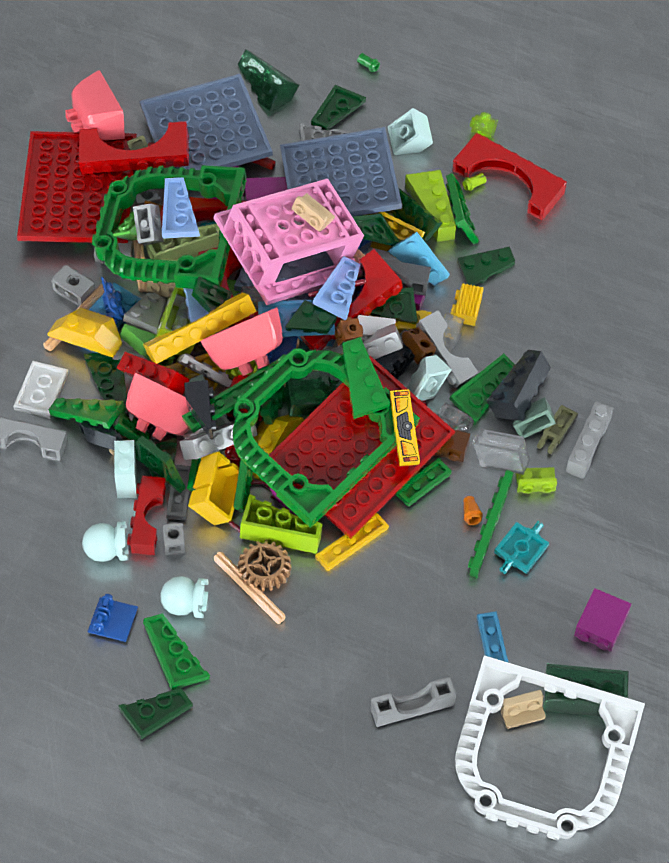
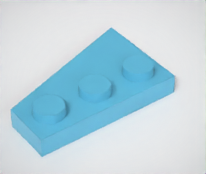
(416, 251)

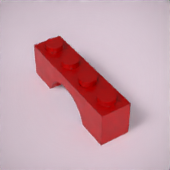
(162, 375)
(144, 536)

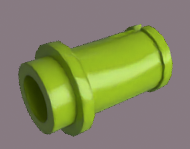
(471, 183)

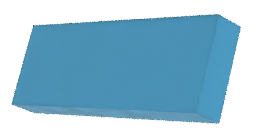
(492, 636)

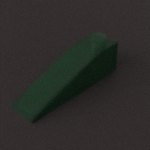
(267, 82)

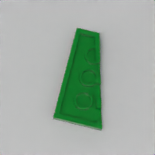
(460, 208)
(363, 382)
(473, 395)
(94, 410)
(174, 657)

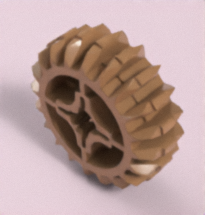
(272, 557)

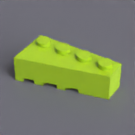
(430, 192)
(266, 522)

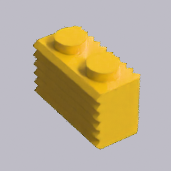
(468, 303)

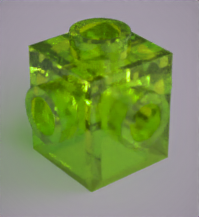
(489, 124)

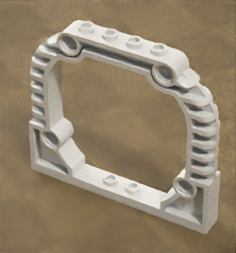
(618, 713)

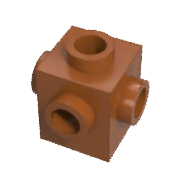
(348, 330)

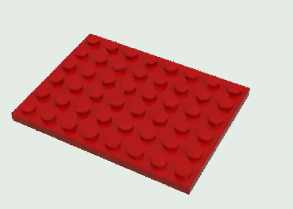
(56, 197)
(334, 442)

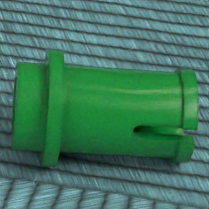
(368, 62)

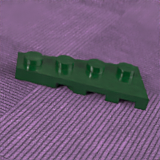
(417, 216)
(107, 377)

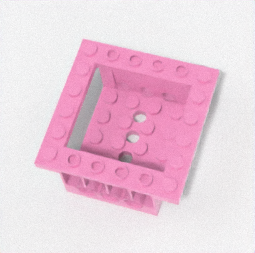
(264, 247)

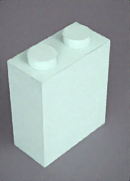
(125, 469)

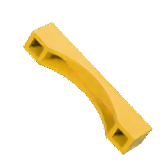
(190, 334)

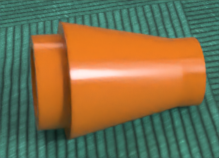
(472, 512)

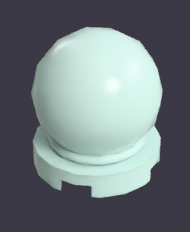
(105, 542)
(183, 596)

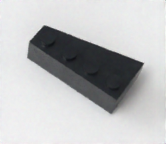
(397, 361)
(519, 386)

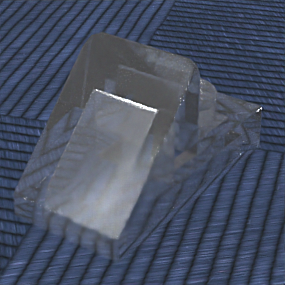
(451, 334)

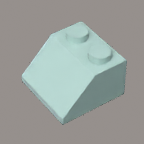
(410, 133)
(428, 378)

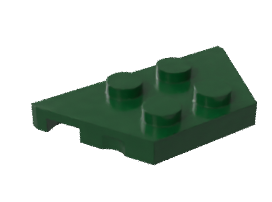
(158, 462)

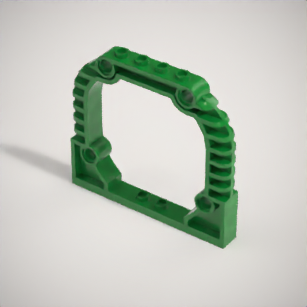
(211, 181)
(312, 500)

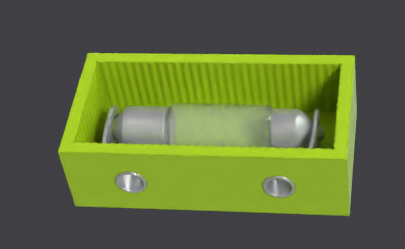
(175, 316)

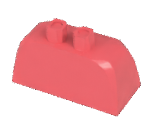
(96, 108)
(246, 342)
(156, 406)

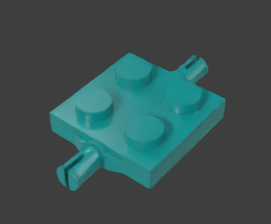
(521, 547)

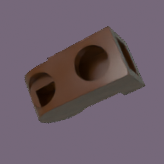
(418, 344)

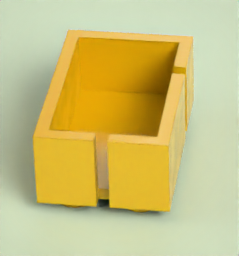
(215, 489)

